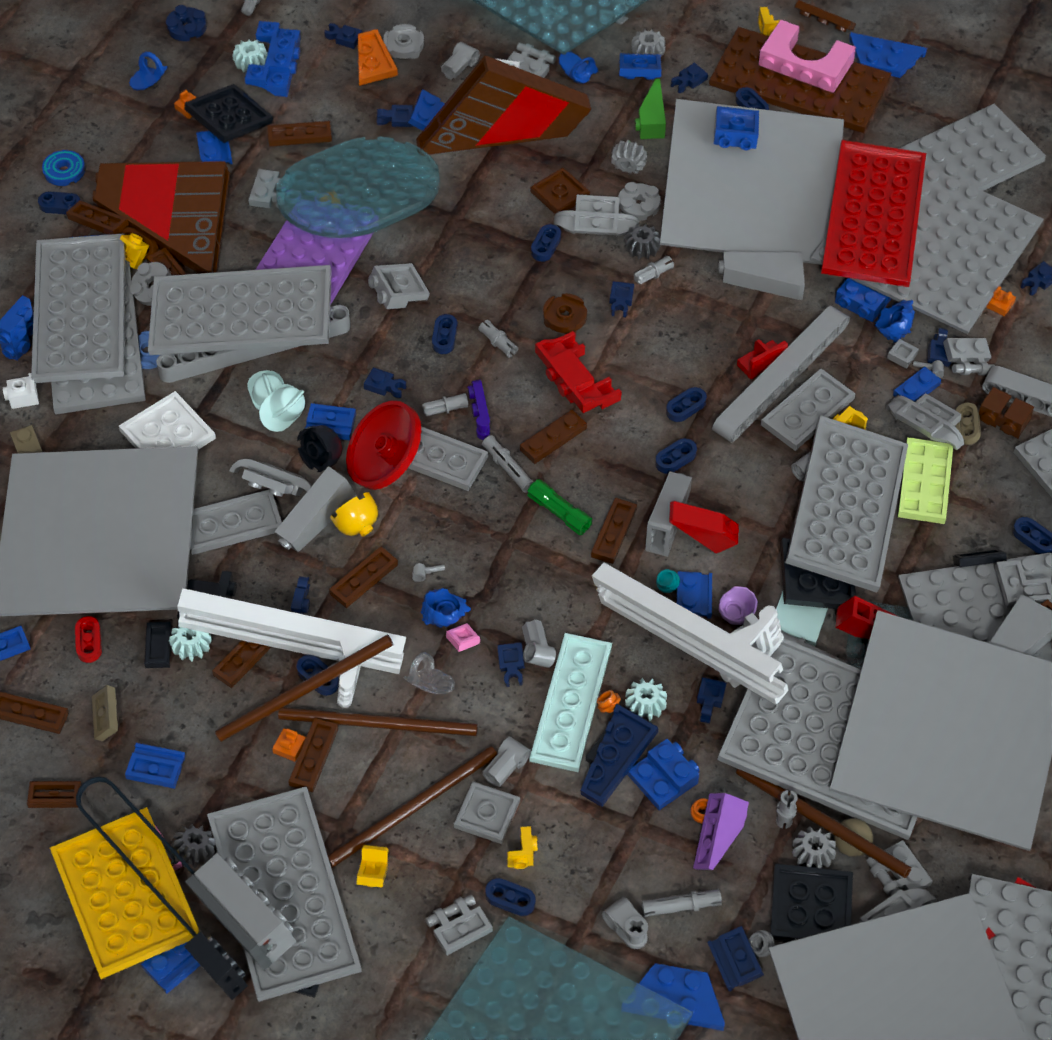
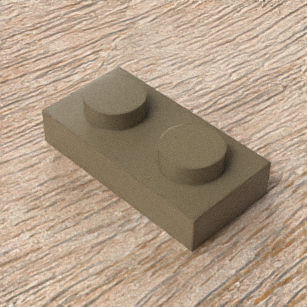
(26, 440)
(104, 713)

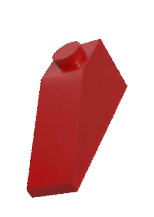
(705, 526)
(857, 617)

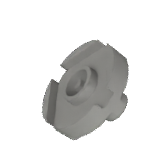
(411, 48)
(638, 191)
(142, 279)

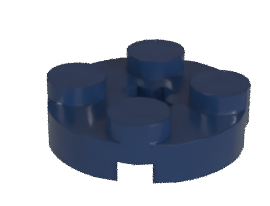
(195, 21)

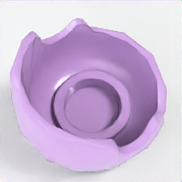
(737, 604)

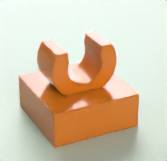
(179, 104)
(1001, 301)
(289, 744)

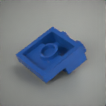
(640, 65)
(736, 128)
(861, 299)
(16, 328)
(664, 774)

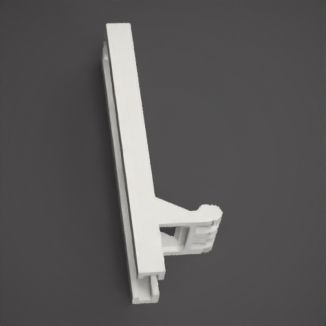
(289, 632)
(722, 651)

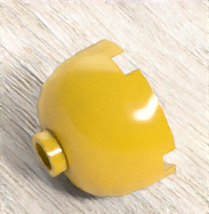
(356, 516)

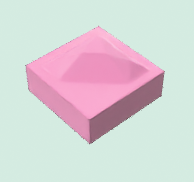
(462, 637)

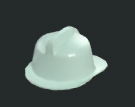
(262, 385)
(282, 407)

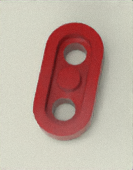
(88, 641)

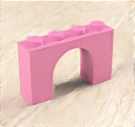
(822, 73)

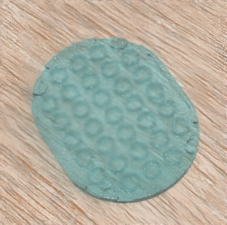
(357, 187)

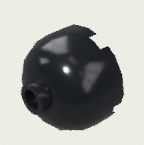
(319, 447)

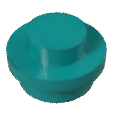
(667, 581)

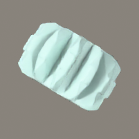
(249, 53)
(189, 642)
(646, 699)

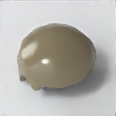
(859, 827)

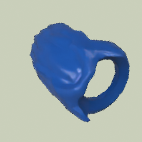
(577, 68)
(147, 76)

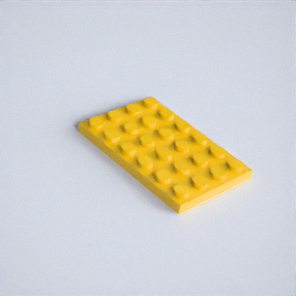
(113, 904)

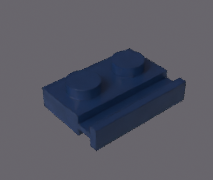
(735, 958)

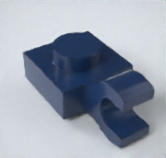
(398, 115)
(936, 348)
(710, 695)

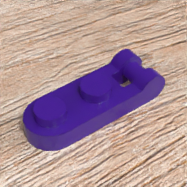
(479, 409)

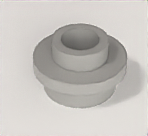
(761, 942)

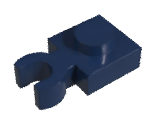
(344, 36)
(690, 76)
(1038, 277)
(621, 297)
(382, 381)
(300, 603)
(511, 660)

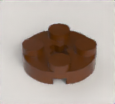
(564, 323)

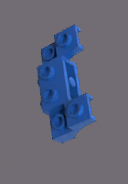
(280, 60)

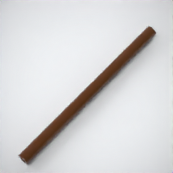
(304, 688)
(376, 721)
(411, 806)
(832, 826)

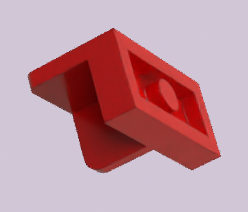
(761, 357)

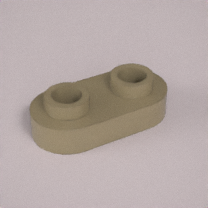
(970, 424)

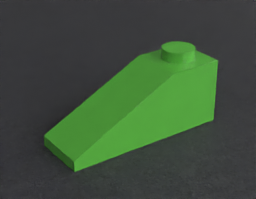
(651, 118)

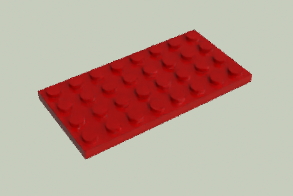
(874, 213)

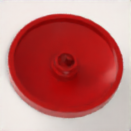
(383, 445)

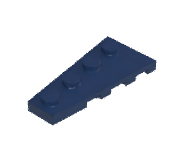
(621, 747)

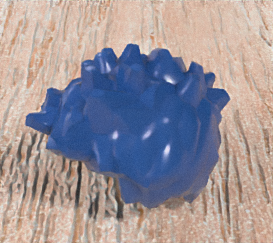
(896, 321)
(442, 608)

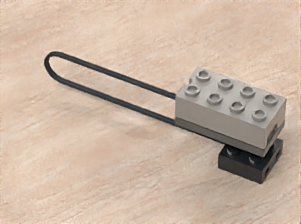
(230, 899)

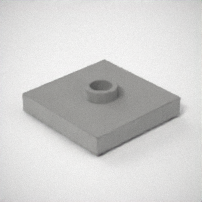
(487, 812)

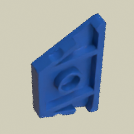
(886, 54)
(688, 989)

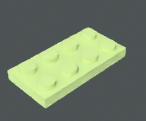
(926, 481)

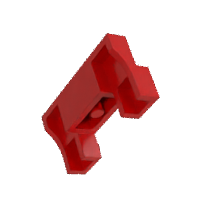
(572, 377)

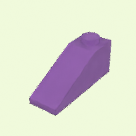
(720, 827)

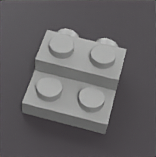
(397, 285)

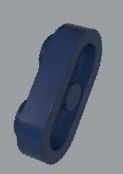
(749, 98)
(57, 202)
(546, 242)
(443, 338)
(684, 404)
(674, 456)
(1035, 535)
(312, 662)
(511, 897)

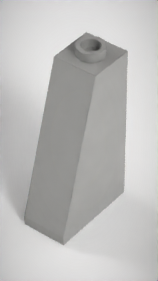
(765, 271)
(314, 510)
(659, 529)
(1025, 627)

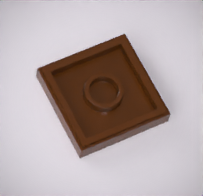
(559, 191)

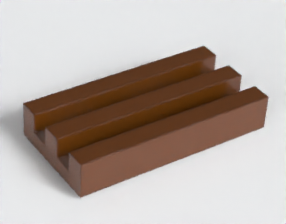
(53, 799)

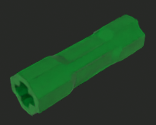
(573, 517)

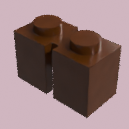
(1014, 420)

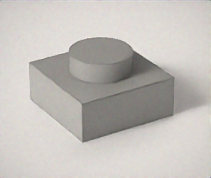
(902, 353)

